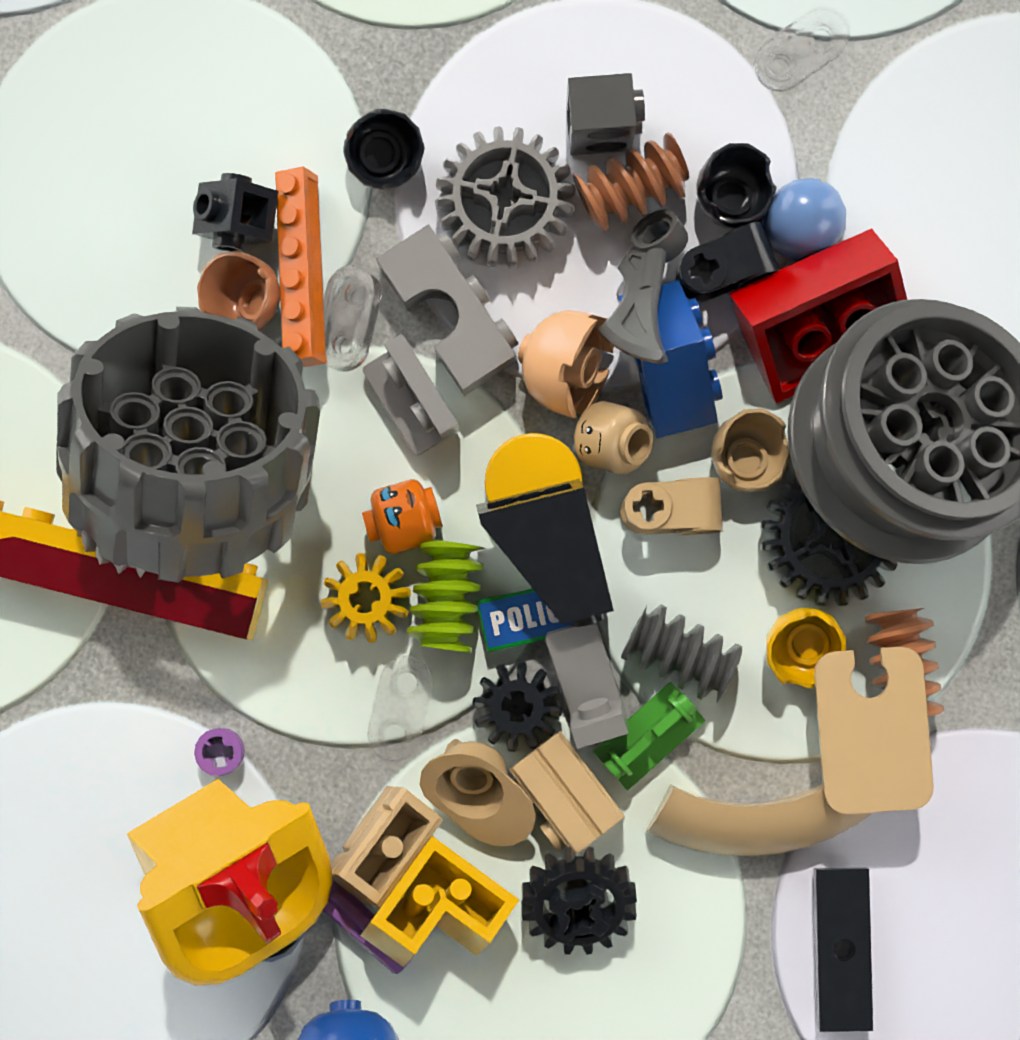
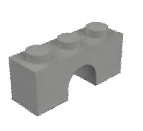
(426, 269)

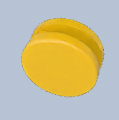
(529, 464)

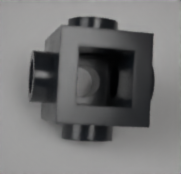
(234, 212)

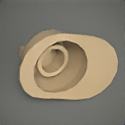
(477, 793)

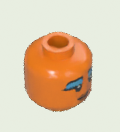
(402, 516)

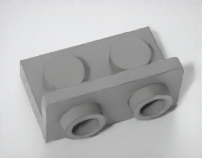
(410, 396)

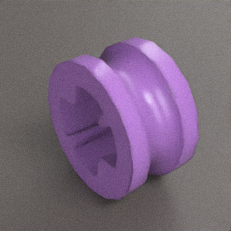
(209, 764)

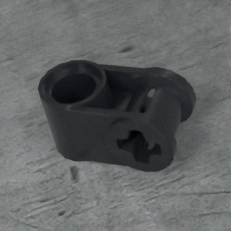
(733, 261)

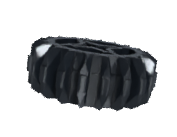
(841, 558)

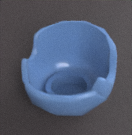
(804, 218)

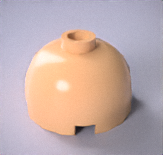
(564, 361)

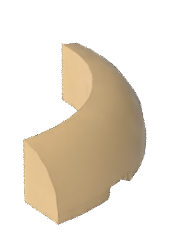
(749, 827)

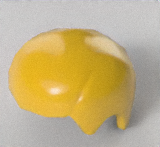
(799, 642)

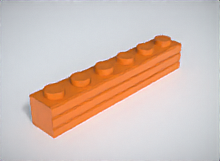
(300, 265)

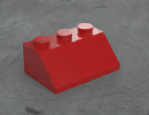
(812, 304)

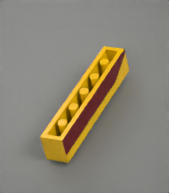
(56, 560)

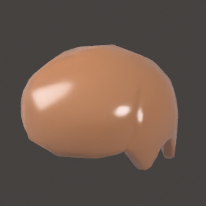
(239, 286)

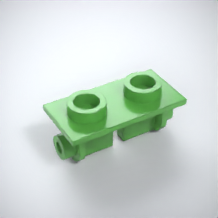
(652, 735)

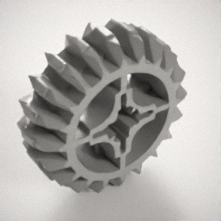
(482, 191)

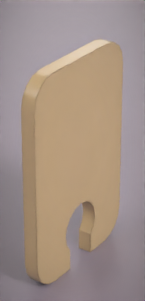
(875, 746)

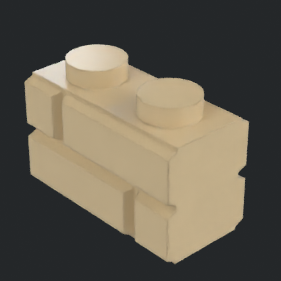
(566, 794)
(384, 845)

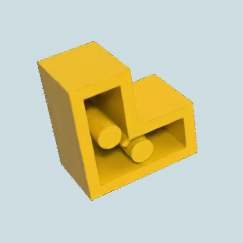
(442, 893)

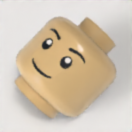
(613, 437)

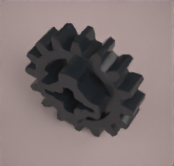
(578, 900)

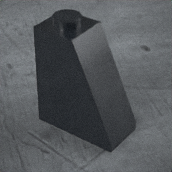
(554, 548)

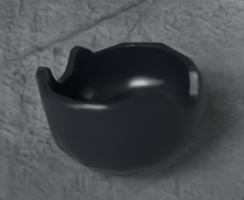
(383, 149)
(736, 185)

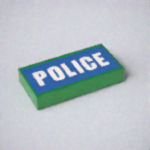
(516, 619)

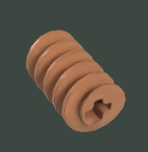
(634, 182)
(902, 630)

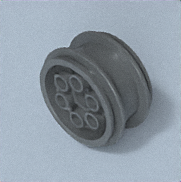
(845, 450)

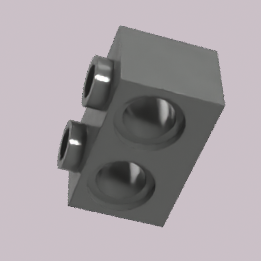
(603, 113)

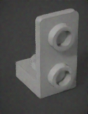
(587, 684)

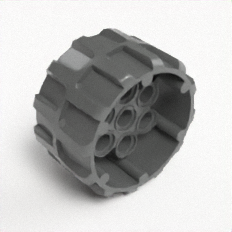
(185, 443)

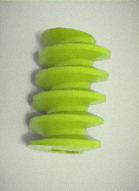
(445, 595)

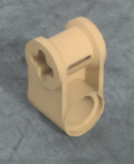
(683, 506)

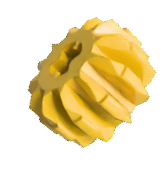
(352, 586)

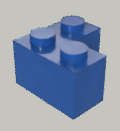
(683, 390)

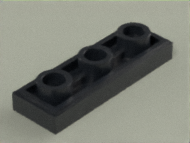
(844, 981)

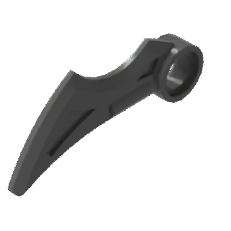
(634, 323)

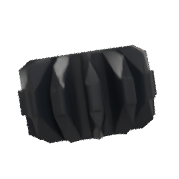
(503, 717)

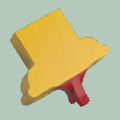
(229, 881)

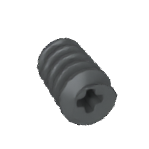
(683, 652)

